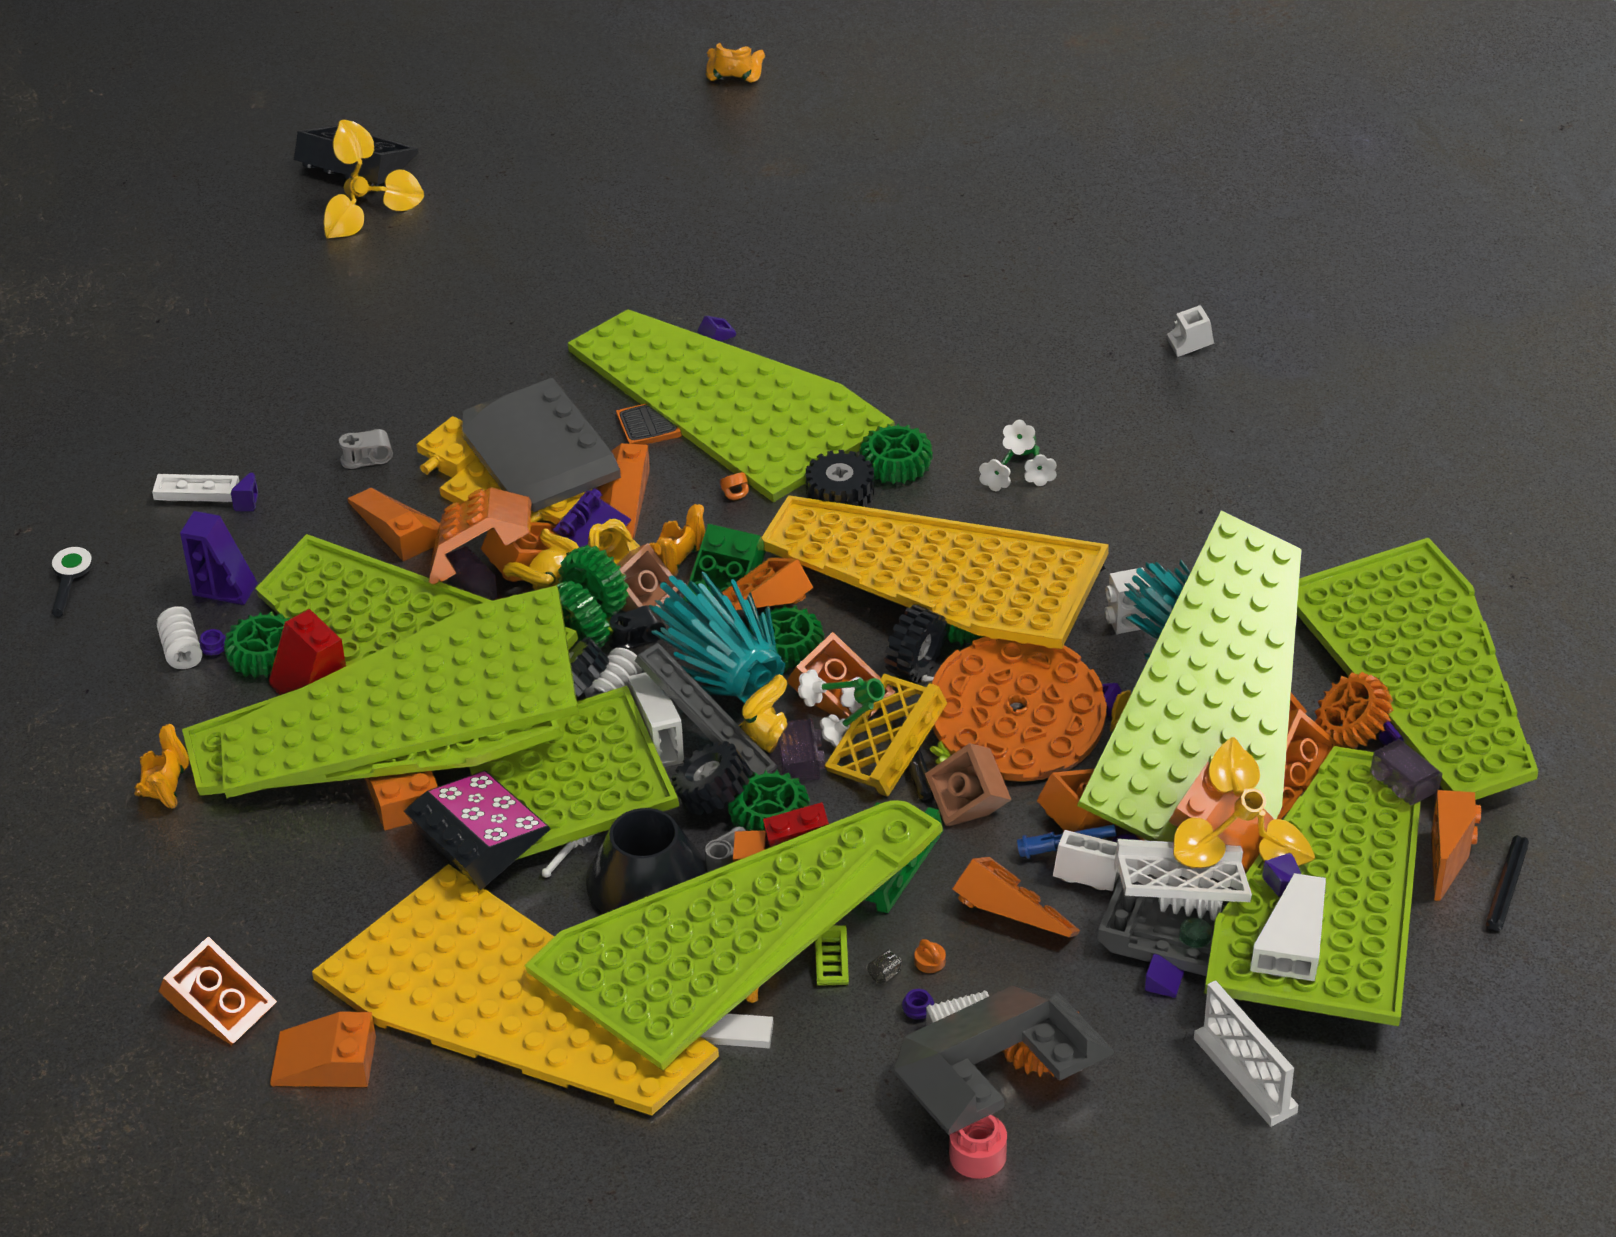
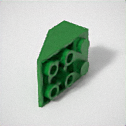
(726, 556)

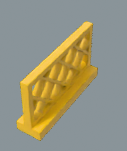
(905, 739)

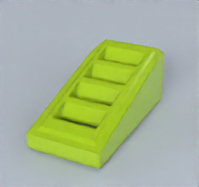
(836, 933)

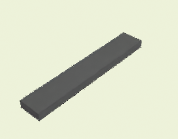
(701, 707)

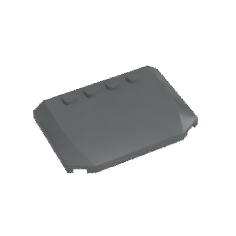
(538, 444)
(1139, 929)

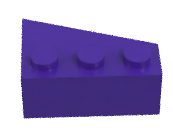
(215, 561)

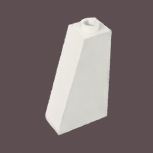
(659, 718)
(1293, 932)

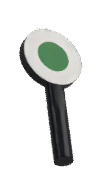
(69, 564)

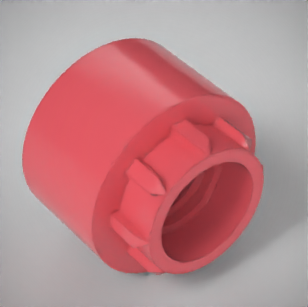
(979, 1148)

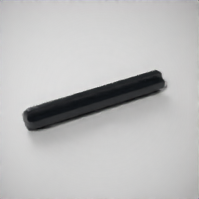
(917, 769)
(1507, 883)

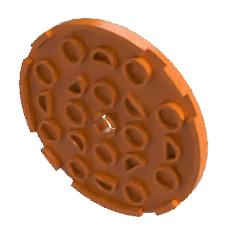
(1052, 731)

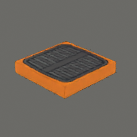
(645, 425)

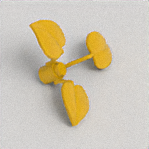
(401, 193)
(1237, 771)

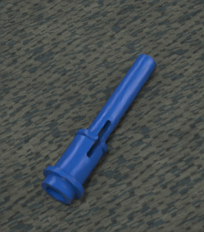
(1049, 842)

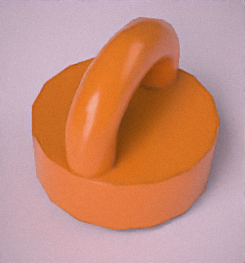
(732, 482)
(929, 956)

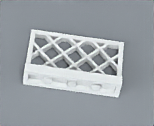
(1140, 858)
(1246, 1057)

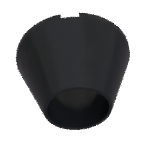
(640, 858)

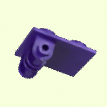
(585, 514)

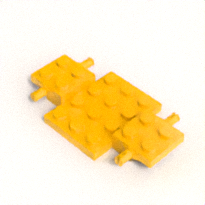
(456, 459)

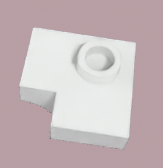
(1191, 331)

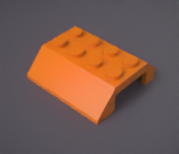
(484, 510)

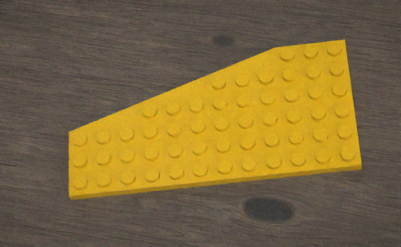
(970, 573)
(456, 974)

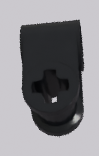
(635, 627)

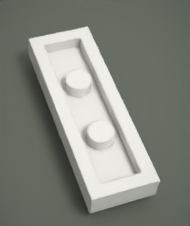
(194, 487)

